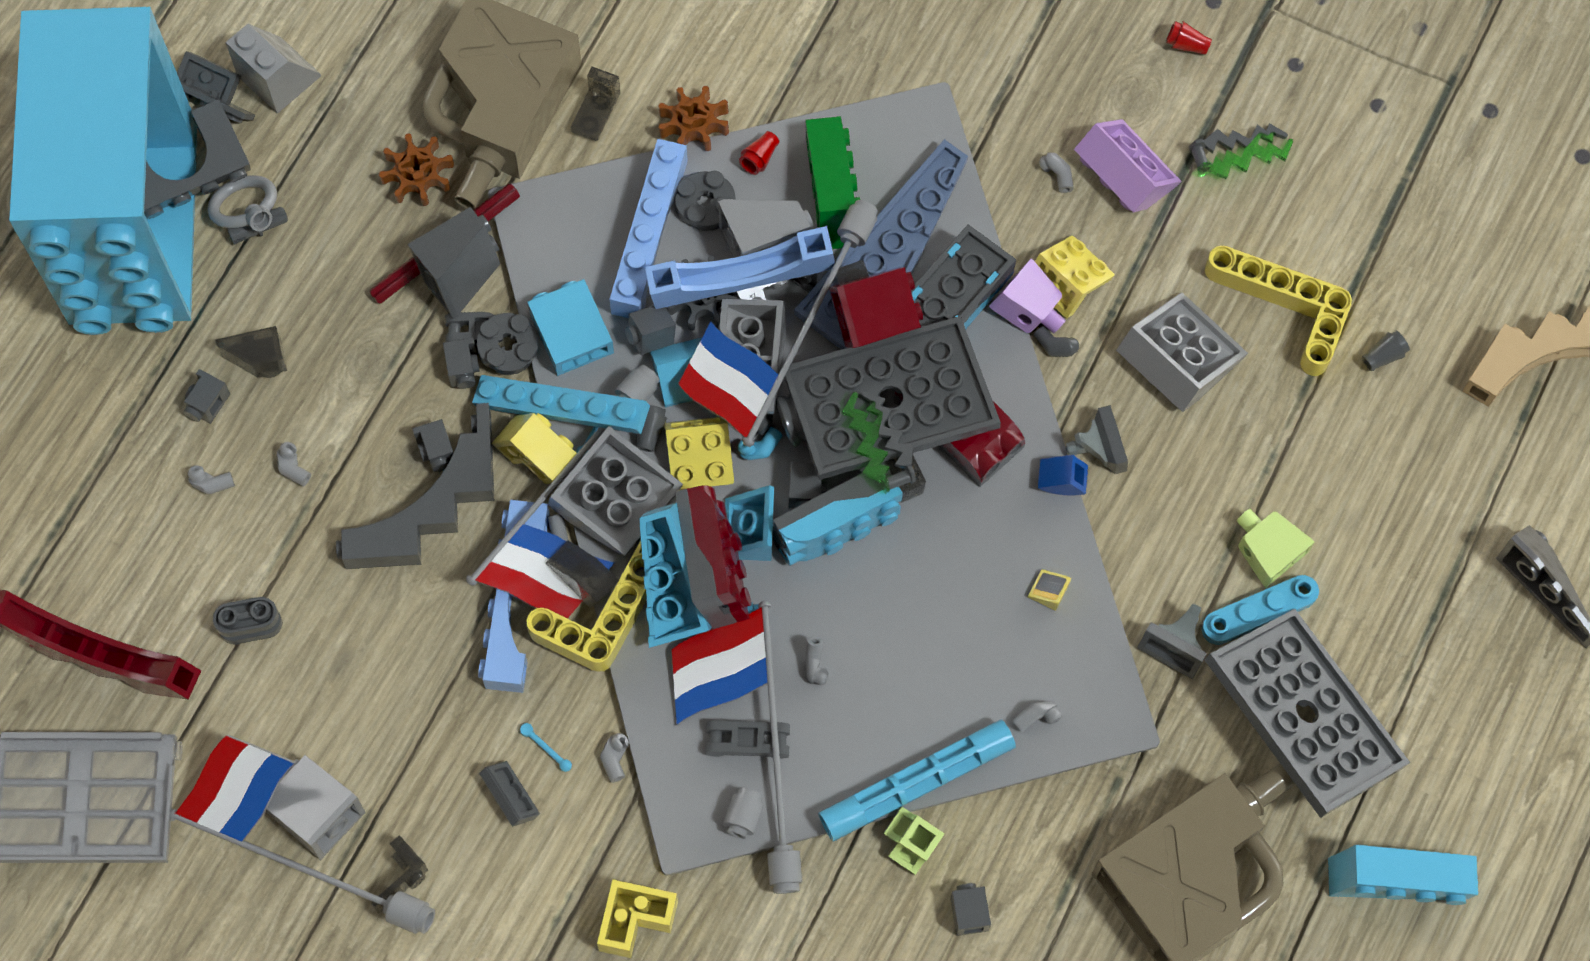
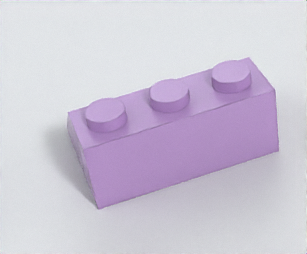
(1126, 165)

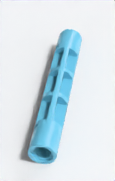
(917, 780)

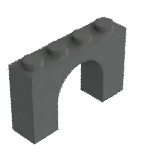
(223, 162)

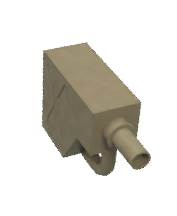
(510, 78)
(1180, 873)

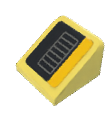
(1049, 588)

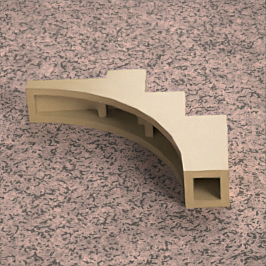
(1516, 354)

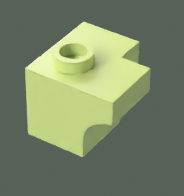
(913, 839)

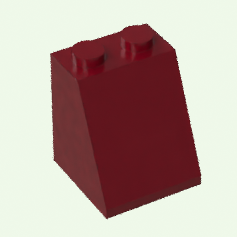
(876, 307)

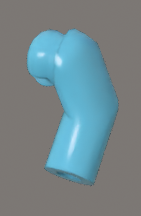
(762, 448)

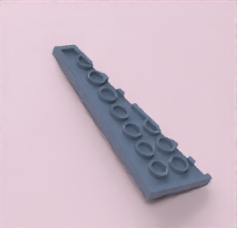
(898, 233)

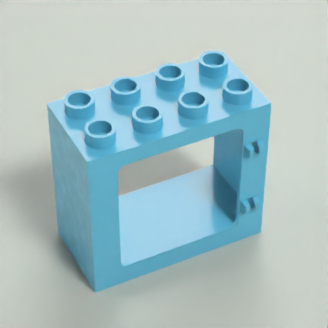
(87, 116)

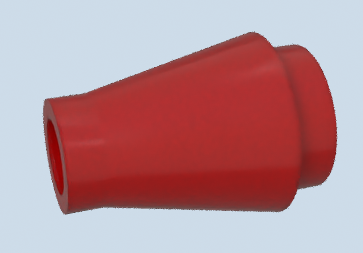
(1187, 38)
(758, 154)

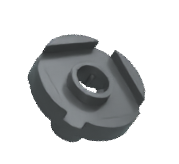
(691, 190)
(523, 351)

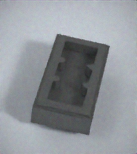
(509, 793)

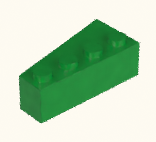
(830, 173)

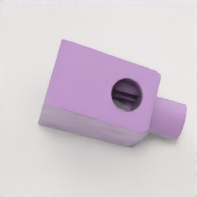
(1029, 300)

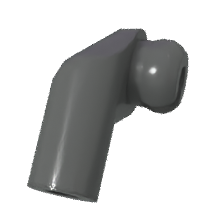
(1056, 345)

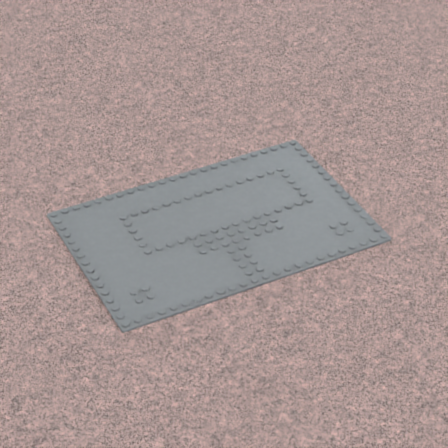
(916, 619)

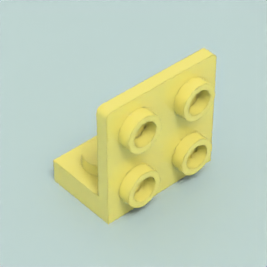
(1073, 272)
(700, 452)

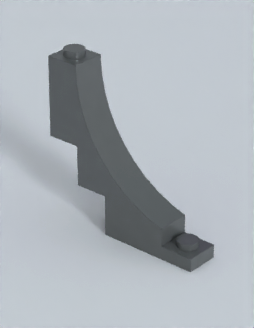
(398, 538)

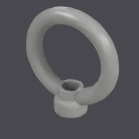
(255, 215)

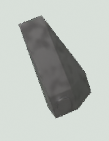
(1541, 573)

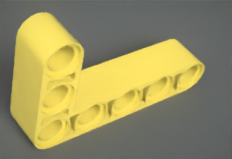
(1287, 297)
(599, 636)

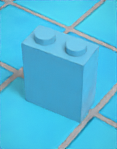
(570, 326)

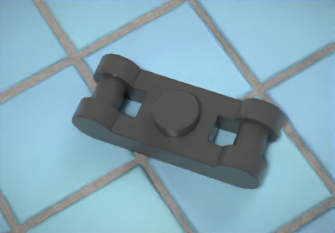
(746, 738)

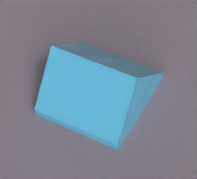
(670, 366)
(752, 519)

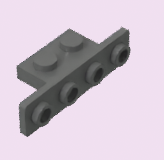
(211, 82)

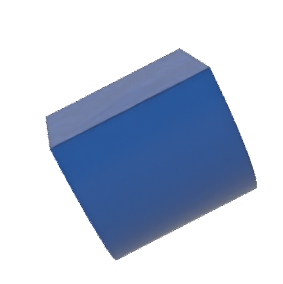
(1063, 475)

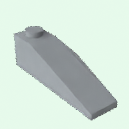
(757, 327)

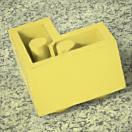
(534, 444)
(630, 908)

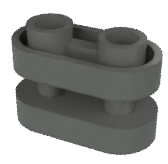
(247, 620)

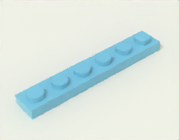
(562, 404)

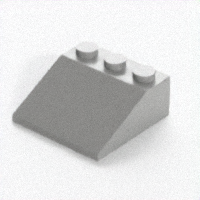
(1181, 351)
(612, 491)

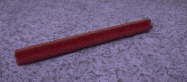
(409, 269)

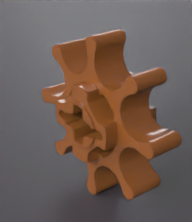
(694, 118)
(419, 180)

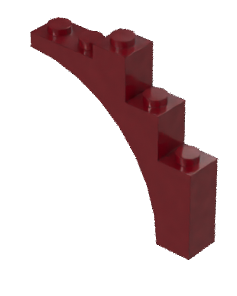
(98, 654)

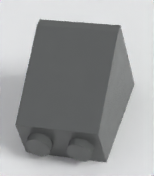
(456, 259)

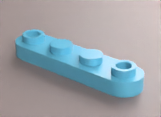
(1259, 609)

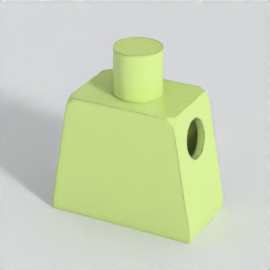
(1271, 545)

